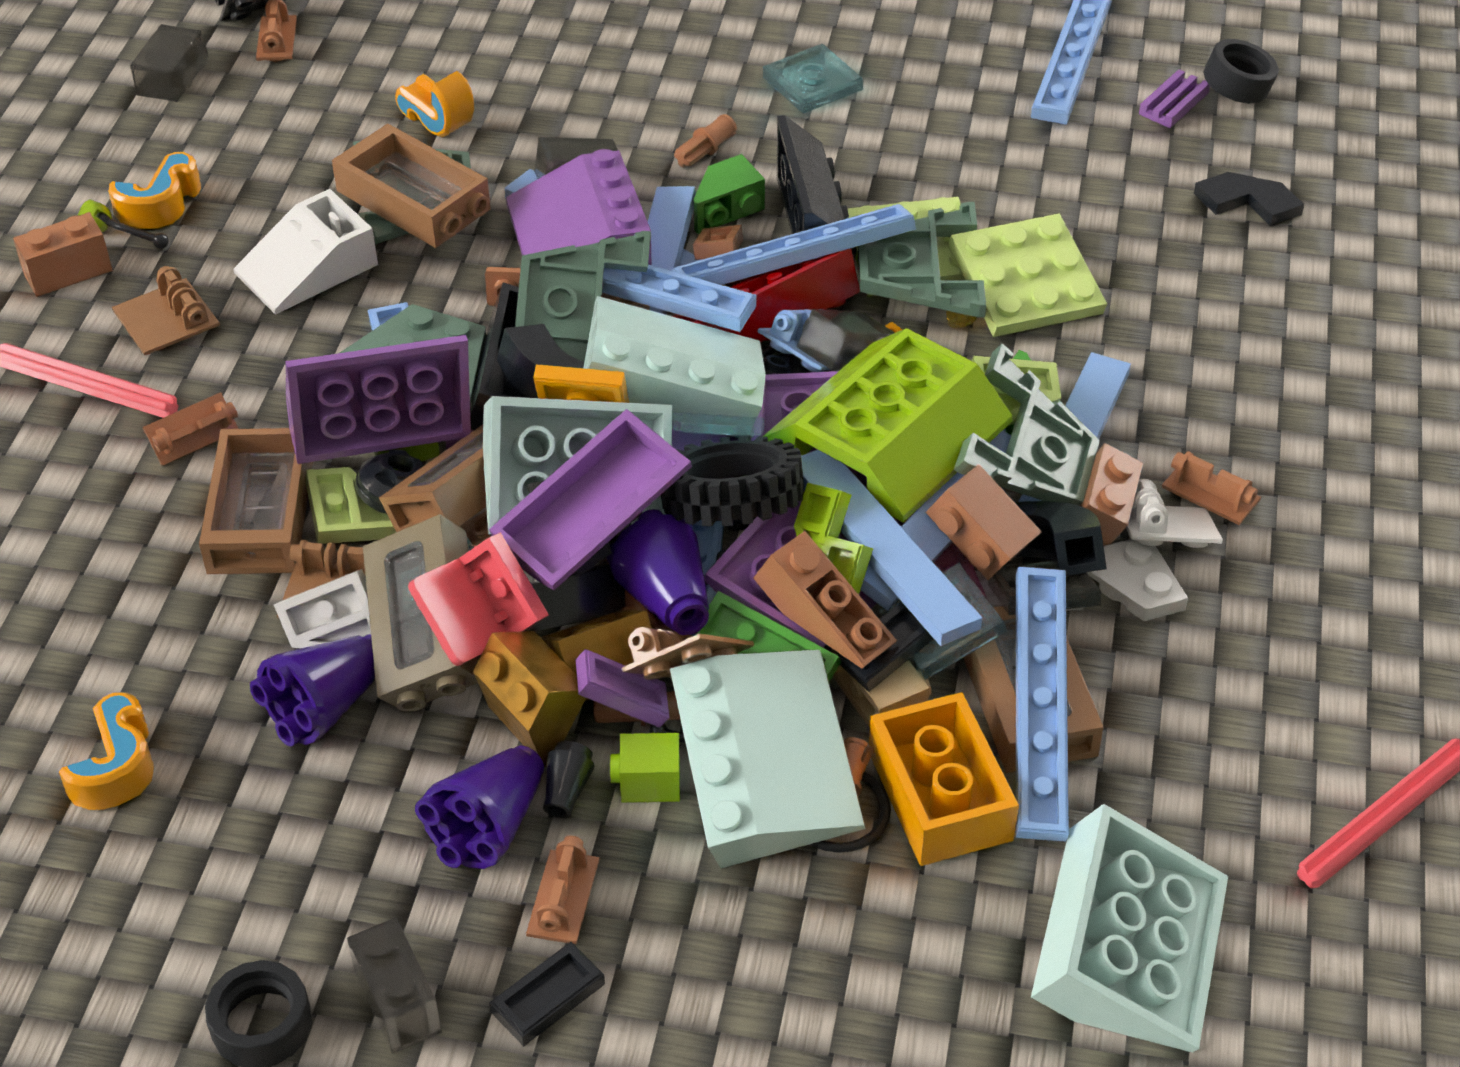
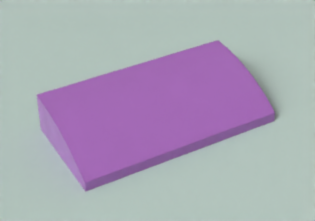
(590, 499)

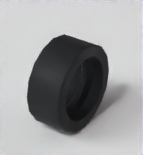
(1241, 71)
(251, 980)

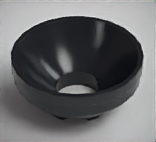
(378, 476)

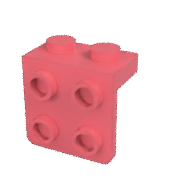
(477, 597)

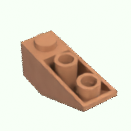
(822, 601)

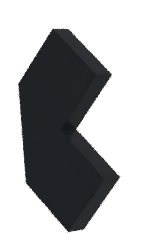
(1266, 197)

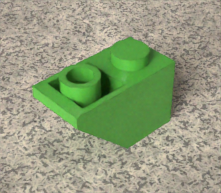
(728, 193)

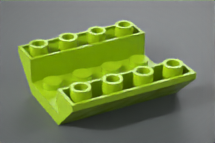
(898, 418)

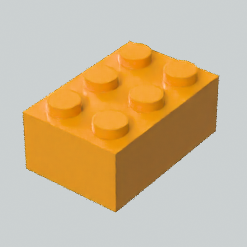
(942, 779)

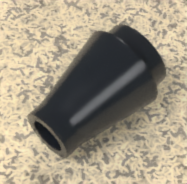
(566, 776)

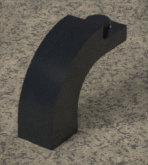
(523, 349)
(1067, 537)
(580, 598)

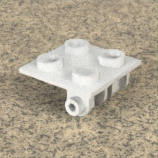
(1154, 523)

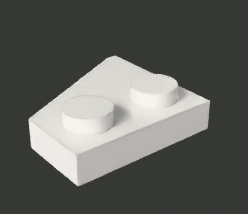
(1140, 580)
(326, 612)

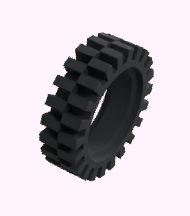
(736, 481)

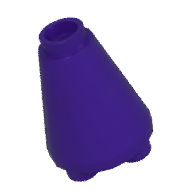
(662, 570)
(313, 686)
(481, 807)

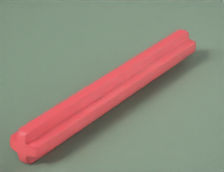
(87, 381)
(1380, 816)

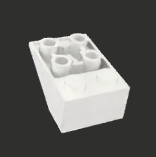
(308, 252)

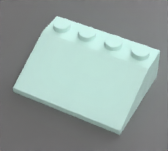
(677, 361)
(536, 436)
(765, 753)
(1131, 933)

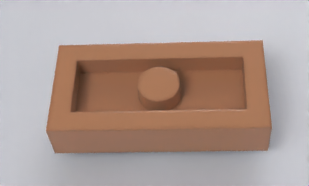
(717, 241)

